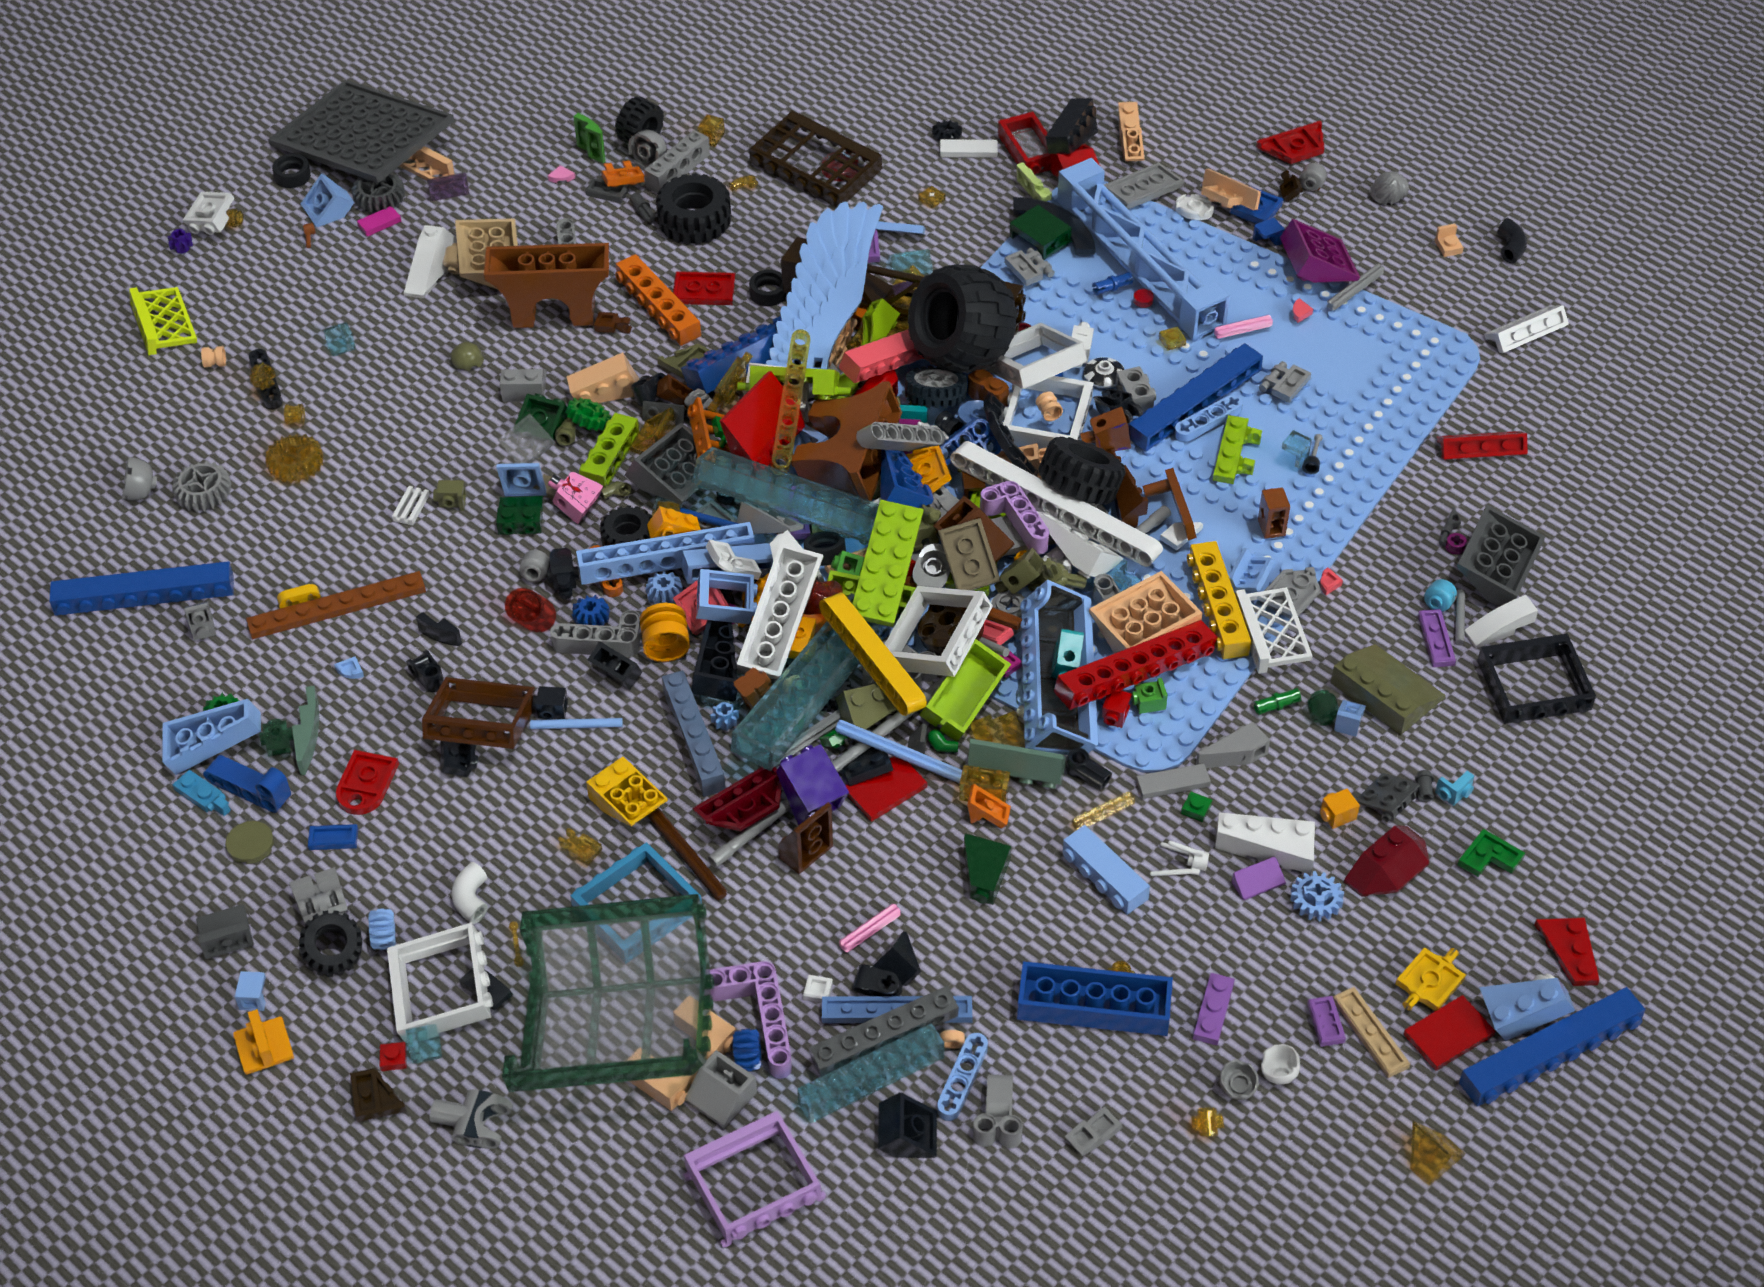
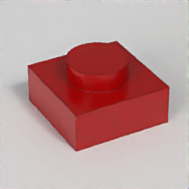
(393, 1056)

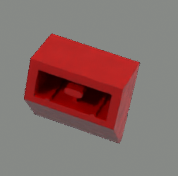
(1063, 161)

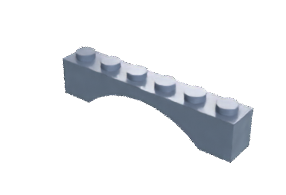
(698, 742)

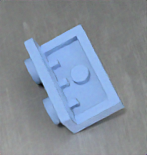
(1250, 572)

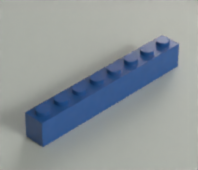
(1194, 396)
(141, 588)
(1551, 1047)

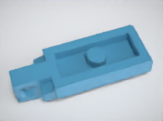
(201, 793)

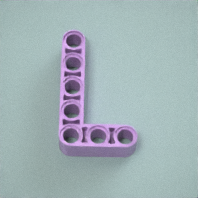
(768, 1008)

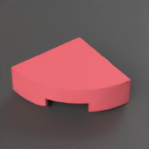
(1301, 310)
(1329, 581)

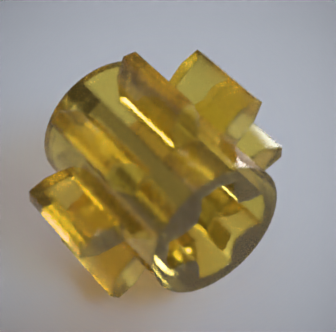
(262, 376)
(1207, 1121)

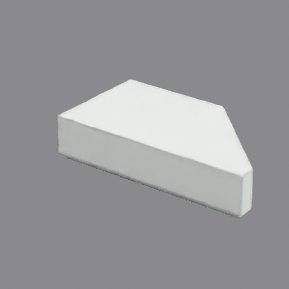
(1176, 536)

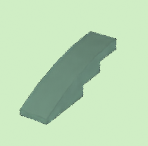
(306, 733)

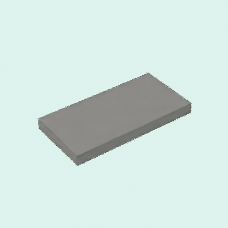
(1144, 185)

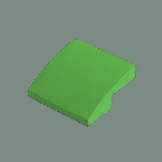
(589, 137)

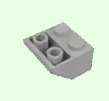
(721, 1089)

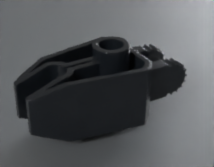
(1114, 399)
(562, 572)

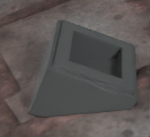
(918, 739)

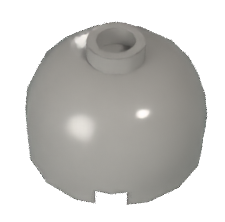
(646, 147)
(138, 479)

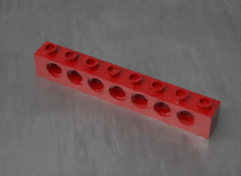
(1135, 664)

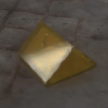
(653, 430)

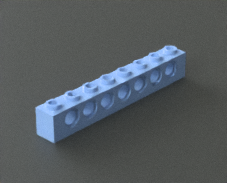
(654, 553)

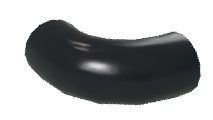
(1515, 240)

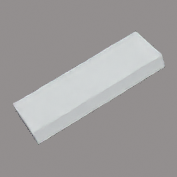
(969, 148)

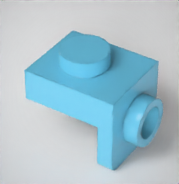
(1455, 792)

